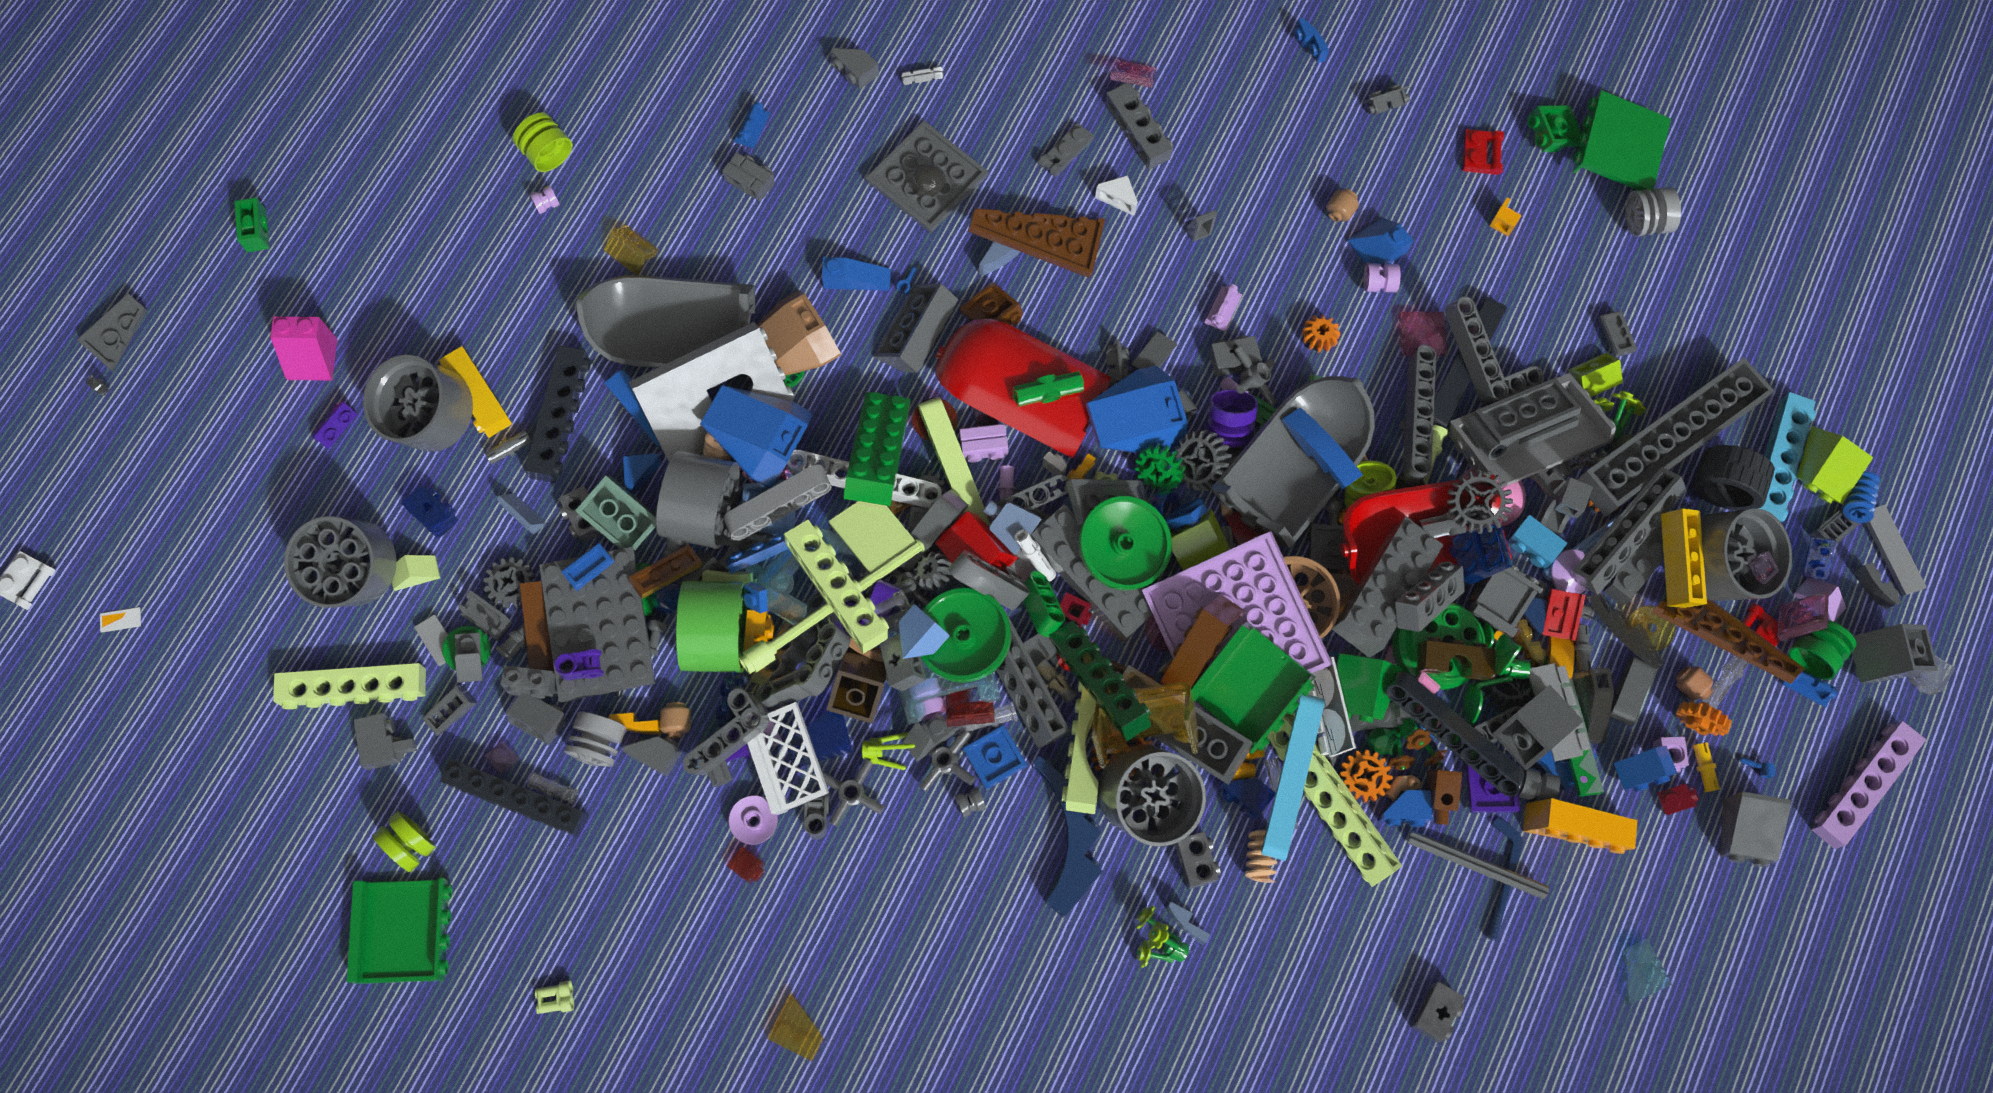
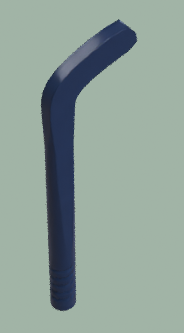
(1515, 853)

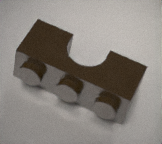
(1476, 660)

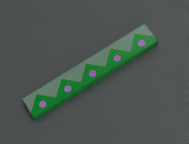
(1583, 767)

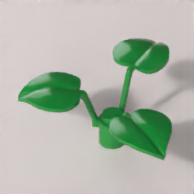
(1505, 664)

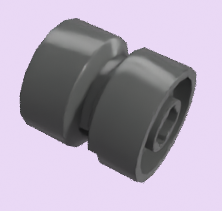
(1539, 786)

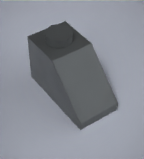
(655, 753)

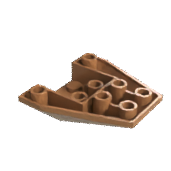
(798, 335)

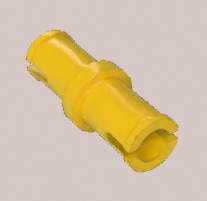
(1706, 767)

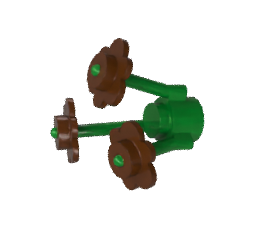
(1416, 739)

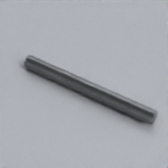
(1478, 864)

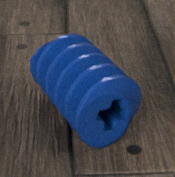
(1861, 501)

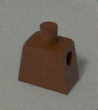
(1446, 784)

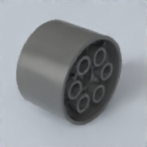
(396, 383)
(696, 498)
(313, 537)
(1732, 543)
(1172, 823)

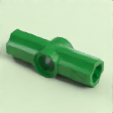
(1048, 389)

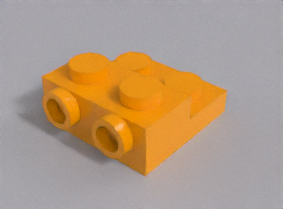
(757, 628)

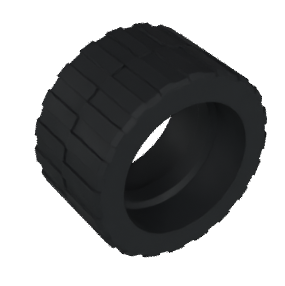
(1734, 477)

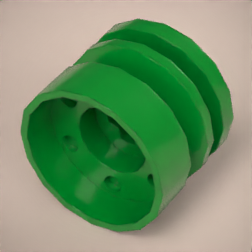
(1823, 650)

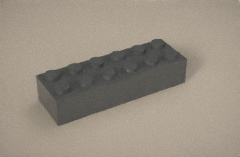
(1060, 545)
(1397, 566)
(1219, 747)

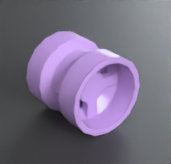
(544, 199)

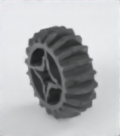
(1208, 449)
(1489, 494)

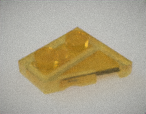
(796, 1031)

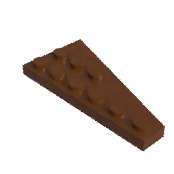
(1049, 237)
(1731, 635)

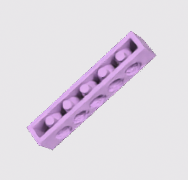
(1907, 744)

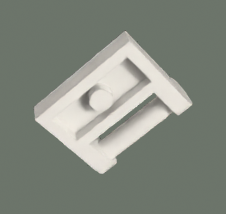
(18, 577)

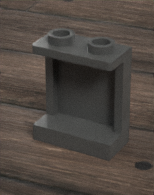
(1505, 599)

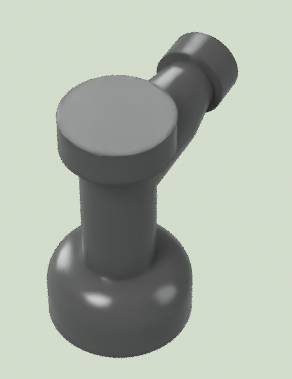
(656, 629)

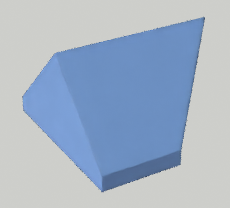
(919, 634)

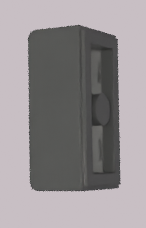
(1154, 352)

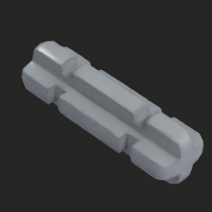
(922, 75)

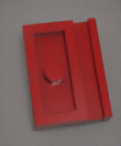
(1563, 613)

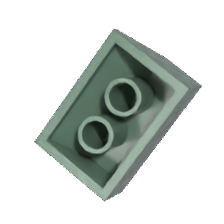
(618, 514)

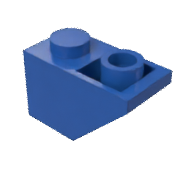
(1409, 807)

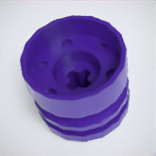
(1233, 416)

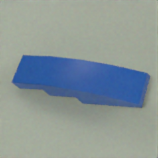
(621, 389)
(1322, 447)

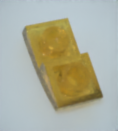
(1532, 649)

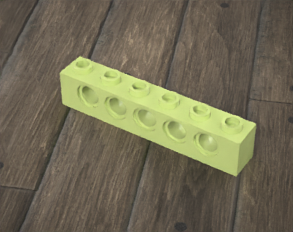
(864, 635)
(288, 685)

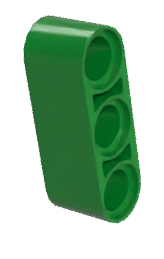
(1043, 604)

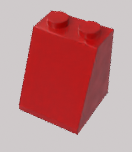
(974, 536)

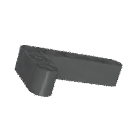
(1463, 317)

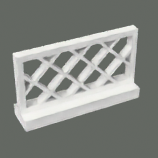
(768, 770)

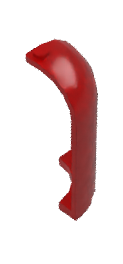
(993, 357)
(1374, 515)

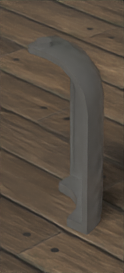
(660, 318)
(1275, 479)

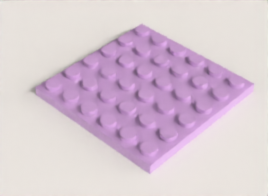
(1256, 581)

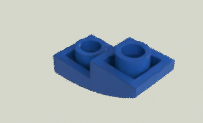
(1311, 38)

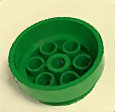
(1406, 643)

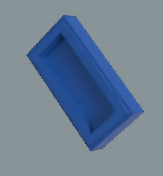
(587, 566)

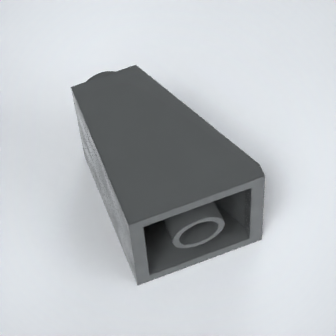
(1893, 653)
(1538, 727)
(1753, 828)

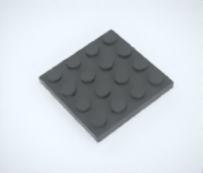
(922, 147)

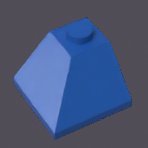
(1381, 242)

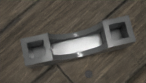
(1567, 502)

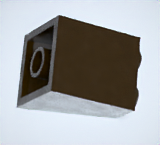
(857, 686)

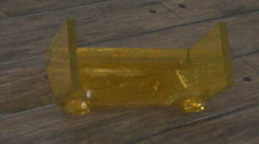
(1170, 711)

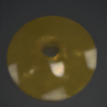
(1664, 631)

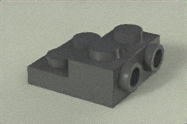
(530, 681)

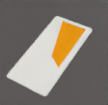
(120, 619)

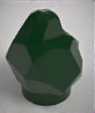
(1382, 741)

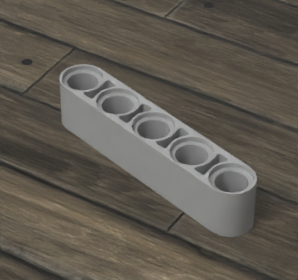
(777, 502)

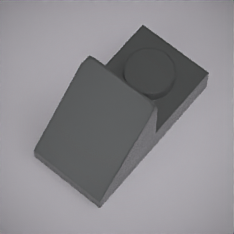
(468, 657)
(928, 736)

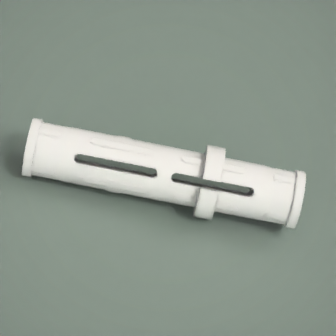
(1032, 550)

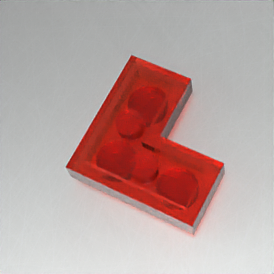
(963, 712)

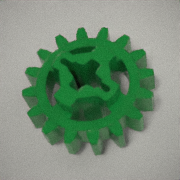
(1160, 467)

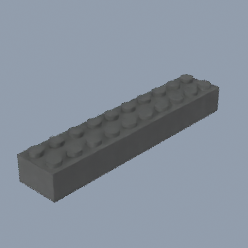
(1675, 435)

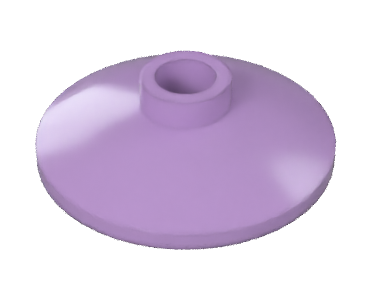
(1562, 571)
(740, 819)

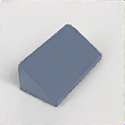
(521, 512)

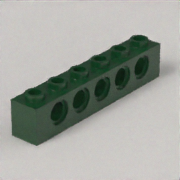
(1101, 681)

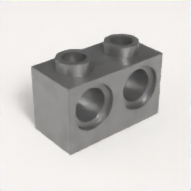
(576, 520)
(1191, 861)

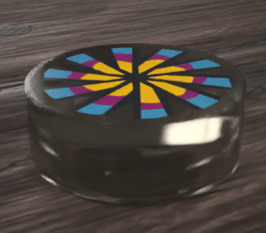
(97, 385)

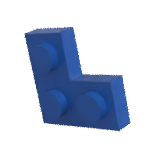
(1187, 513)

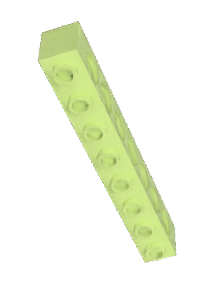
(1342, 801)

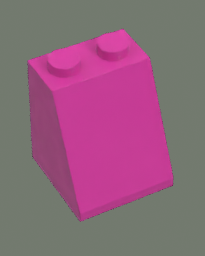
(304, 348)

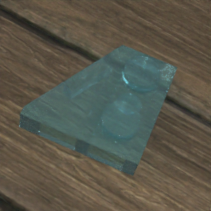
(1643, 971)

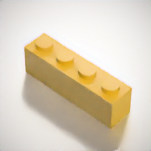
(486, 408)
(1683, 558)

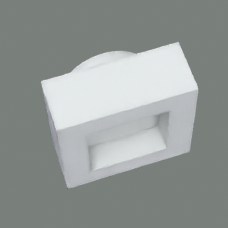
(1054, 463)

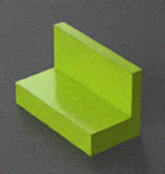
(1598, 374)

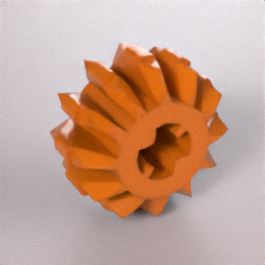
(1328, 330)

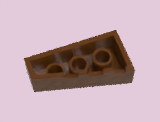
(1201, 641)

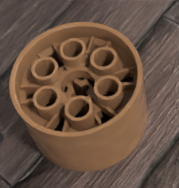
(1329, 587)

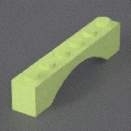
(1082, 786)

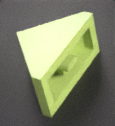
(415, 570)

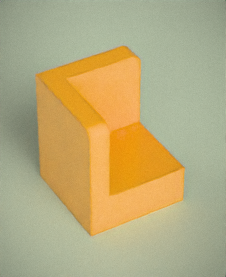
(1505, 219)

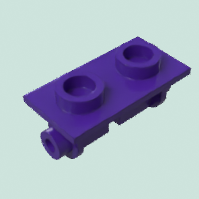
(337, 422)

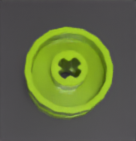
(1375, 478)
(400, 844)

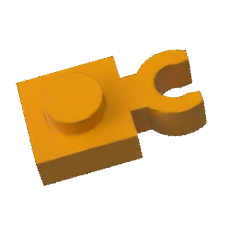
(1083, 469)

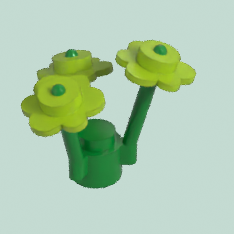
(1627, 401)
(1174, 947)

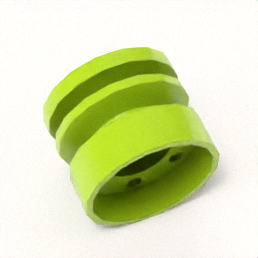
(542, 142)

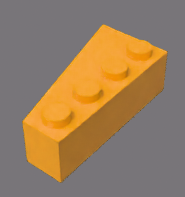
(1580, 825)

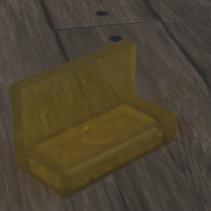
(629, 248)

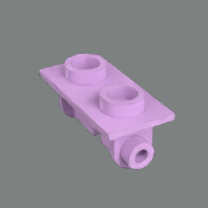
(1223, 307)

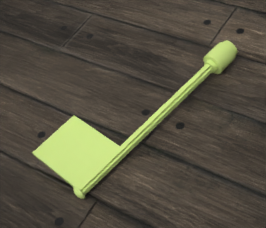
(879, 545)

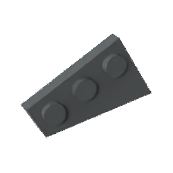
(114, 331)

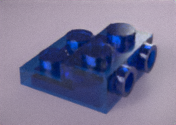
(1481, 553)

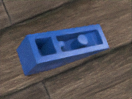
(854, 275)

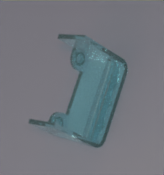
(779, 581)

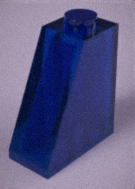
(828, 738)

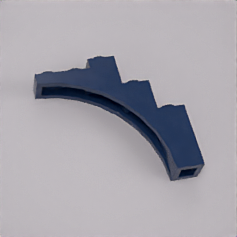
(1082, 834)

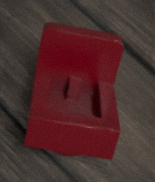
(1678, 798)

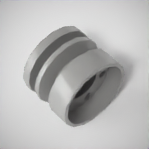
(1653, 211)
(595, 739)

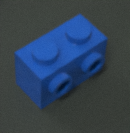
(1645, 768)

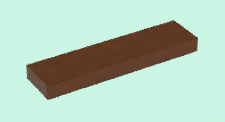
(536, 626)

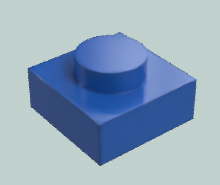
(755, 597)

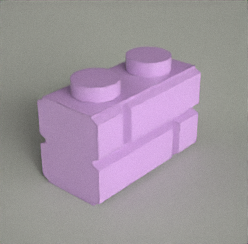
(984, 442)

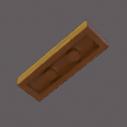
(665, 571)

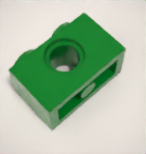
(251, 225)

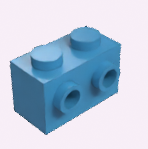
(1537, 542)

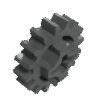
(500, 575)

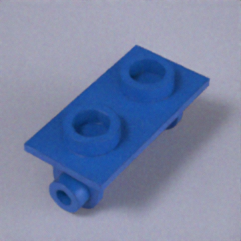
(752, 125)
(1812, 688)

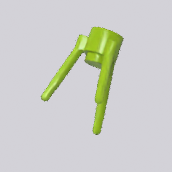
(874, 748)

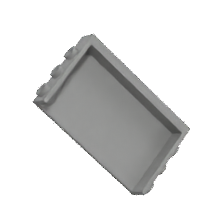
(1591, 433)

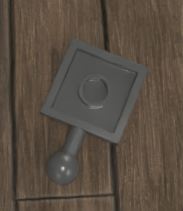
(1327, 539)

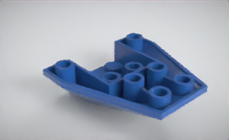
(1139, 413)
(756, 430)

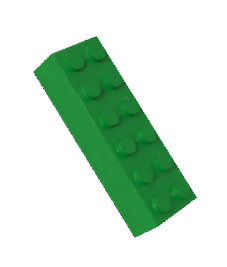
(877, 449)

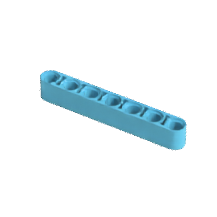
(1293, 777)

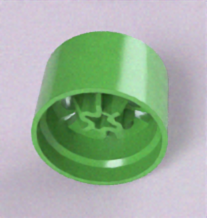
(711, 626)

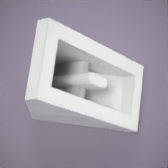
(1118, 194)

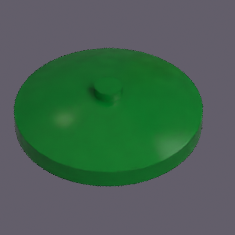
(1125, 543)
(977, 635)

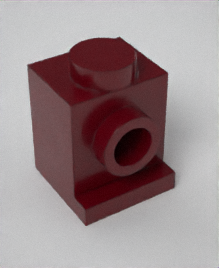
(1072, 603)

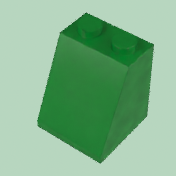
(1365, 685)

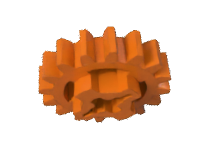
(1703, 718)
(1361, 767)

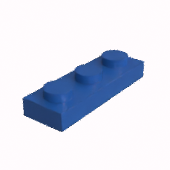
(757, 553)

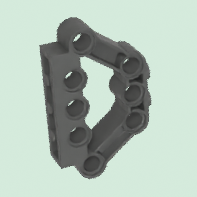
(781, 683)

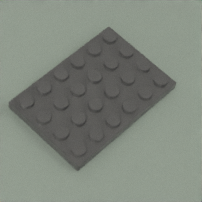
(598, 616)

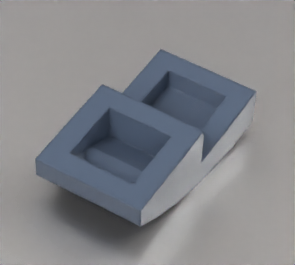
(1181, 918)

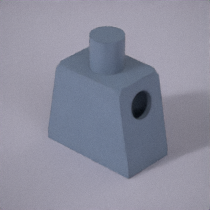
(1009, 521)

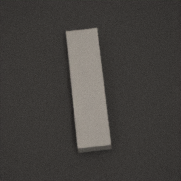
(1895, 552)

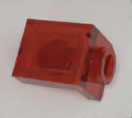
(747, 866)

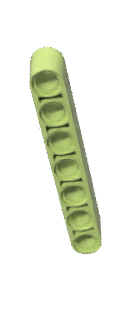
(951, 455)

